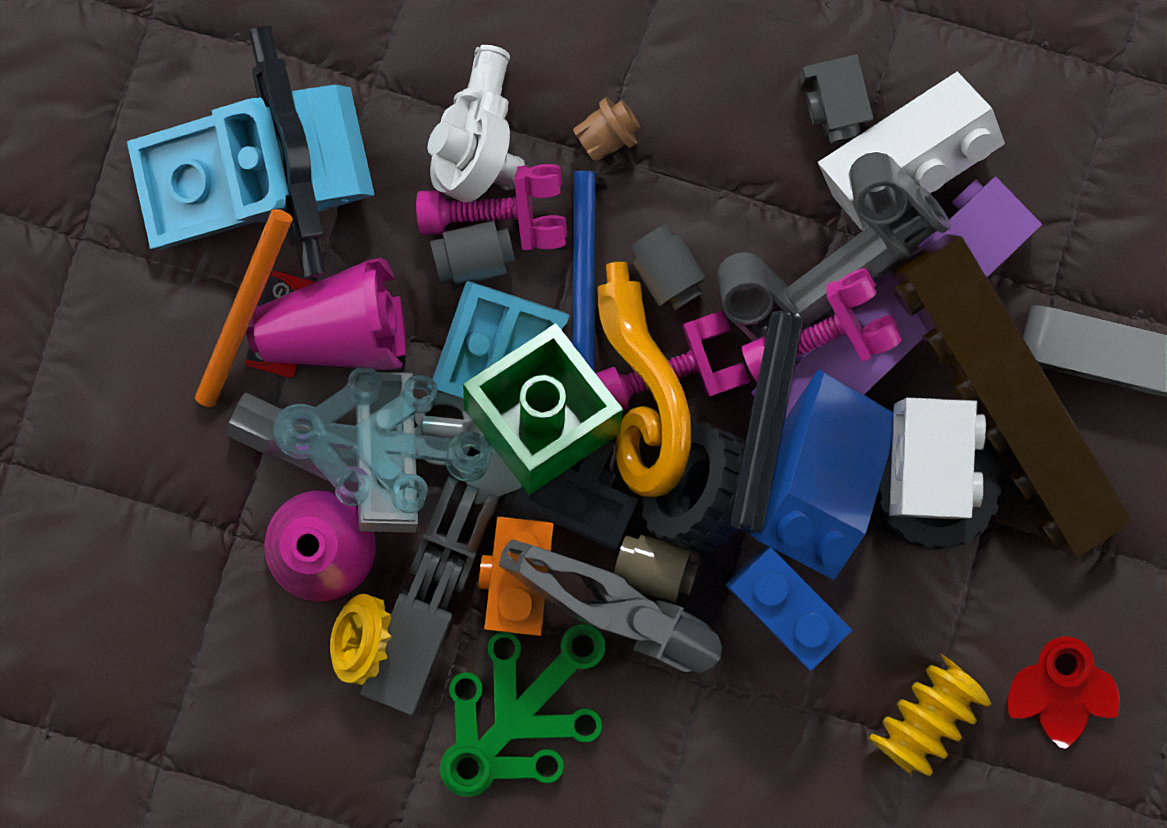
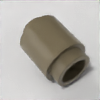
(656, 567)

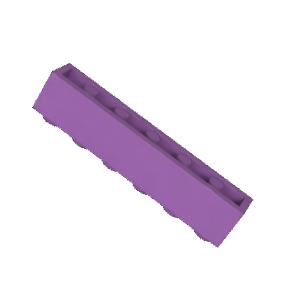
(992, 227)

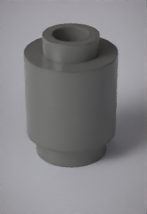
(472, 253)
(667, 268)

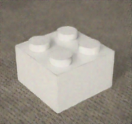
(935, 458)

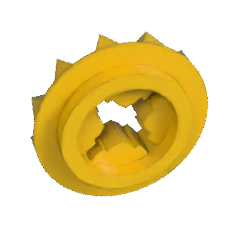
(360, 639)

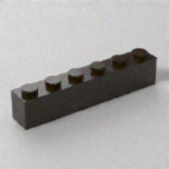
(1011, 390)

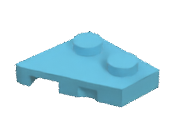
(486, 330)

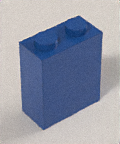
(788, 607)

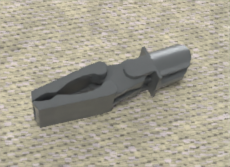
(421, 624)
(659, 627)

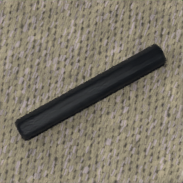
(766, 422)

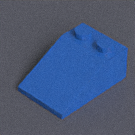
(827, 474)

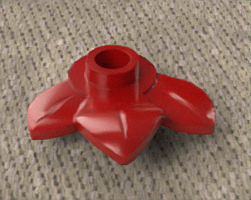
(1060, 699)

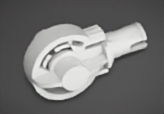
(473, 134)

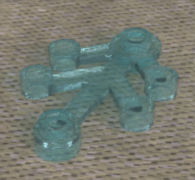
(375, 441)

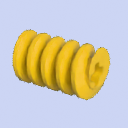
(931, 718)

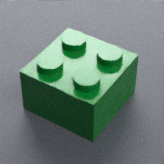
(542, 408)

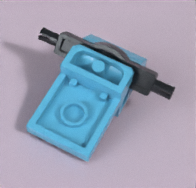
(254, 157)

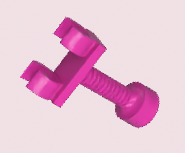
(537, 181)
(848, 292)
(695, 361)

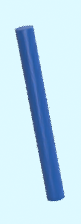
(584, 265)

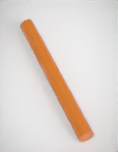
(243, 307)

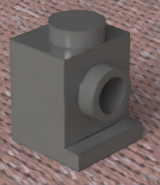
(837, 98)

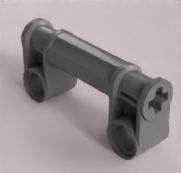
(897, 221)

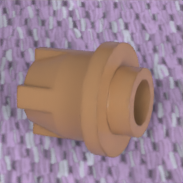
(608, 129)

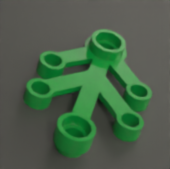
(516, 716)

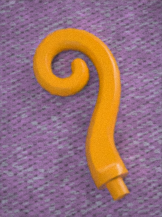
(627, 331)

